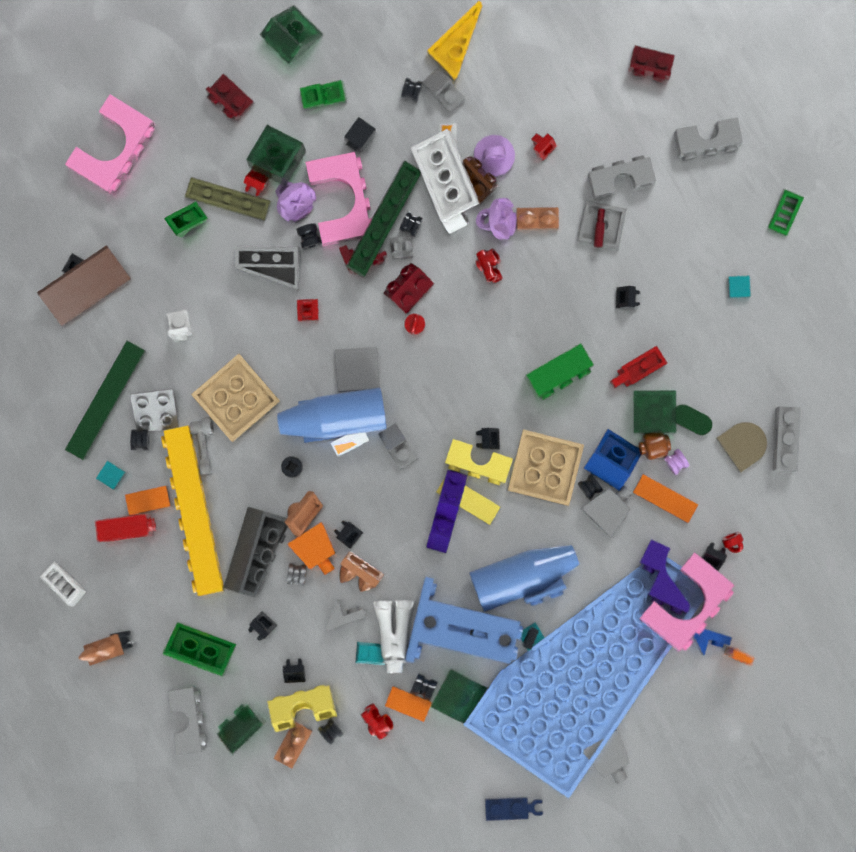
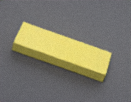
(476, 504)

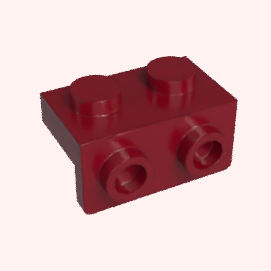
(408, 287)

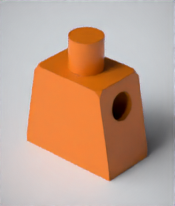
(314, 548)

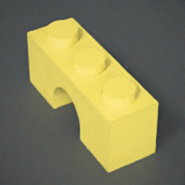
(460, 458)
(284, 709)

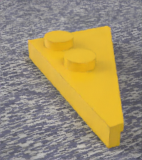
(453, 45)

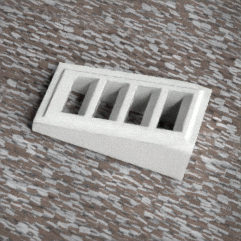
(75, 596)

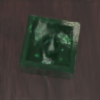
(276, 155)
(655, 411)

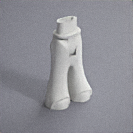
(393, 645)

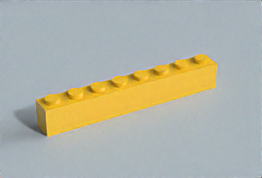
(193, 510)

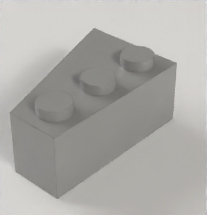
(270, 262)

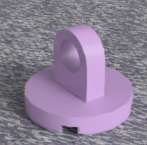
(495, 154)
(295, 200)
(501, 219)

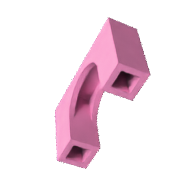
(343, 169)
(108, 173)
(714, 589)

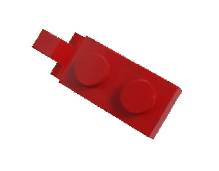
(639, 367)

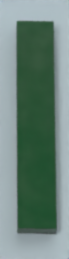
(383, 219)
(105, 400)

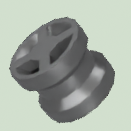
(296, 574)

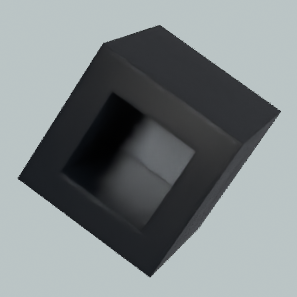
(359, 135)

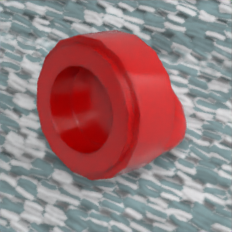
(414, 324)
(733, 539)

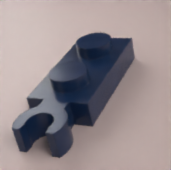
(510, 808)

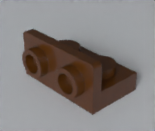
(482, 182)

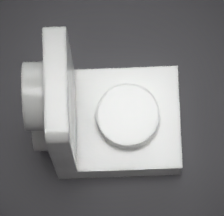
(179, 325)

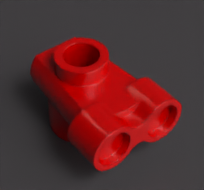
(487, 262)
(377, 724)

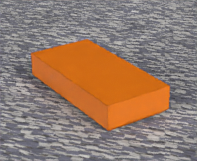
(147, 500)
(408, 704)

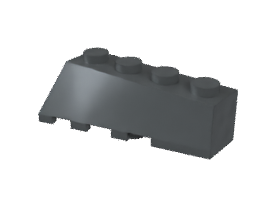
(254, 550)

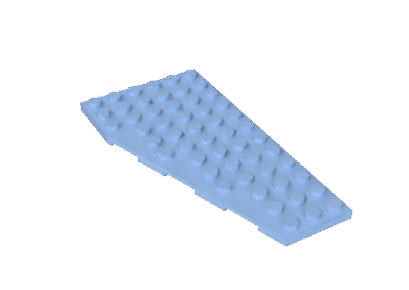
(578, 682)

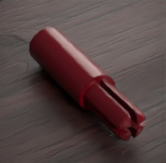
(599, 229)

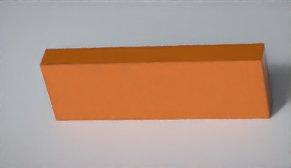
(665, 498)
(738, 655)

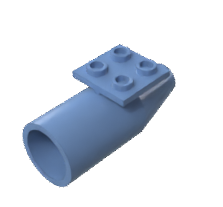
(334, 416)
(525, 575)

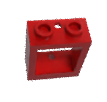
(125, 528)

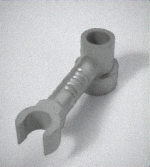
(201, 429)

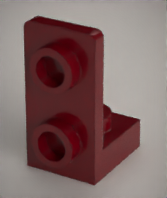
(347, 253)

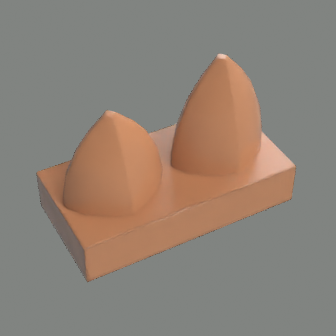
(537, 218)
(355, 566)
(102, 650)
(293, 745)

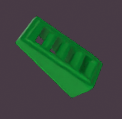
(785, 193)

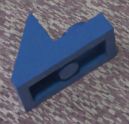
(703, 638)

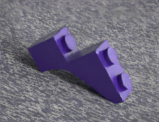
(446, 511)
(664, 588)

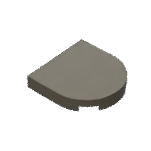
(744, 444)

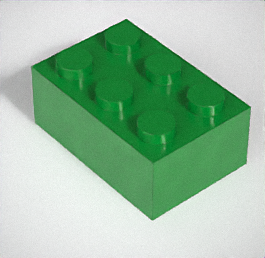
(559, 372)

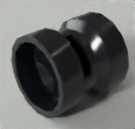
(309, 236)
(424, 687)

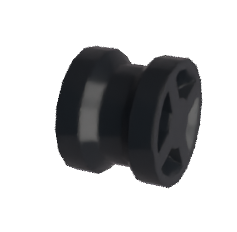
(411, 89)
(411, 223)
(140, 440)
(295, 466)
(590, 486)
(124, 639)
(330, 731)

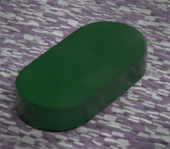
(693, 420)

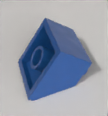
(613, 459)

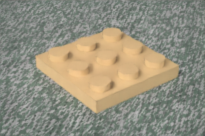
(235, 398)
(545, 467)

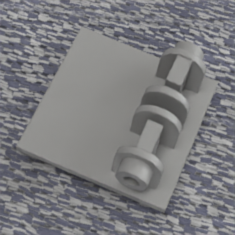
(154, 410)

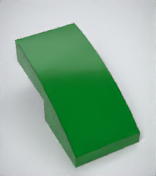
(323, 95)

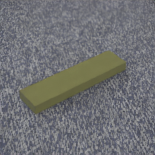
(227, 199)

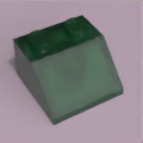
(290, 34)
(458, 696)
(240, 728)

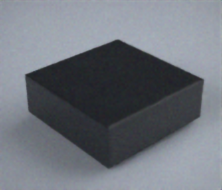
(530, 638)

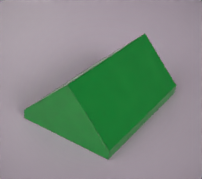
(199, 649)

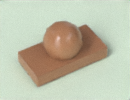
(302, 513)

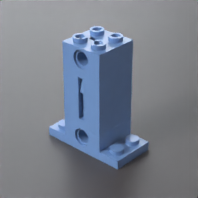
(462, 629)

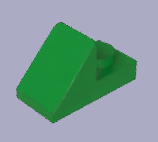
(186, 219)

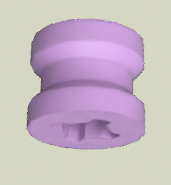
(676, 461)

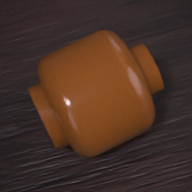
(654, 445)

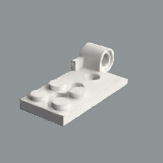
(450, 211)

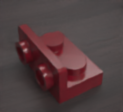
(651, 63)
(229, 97)

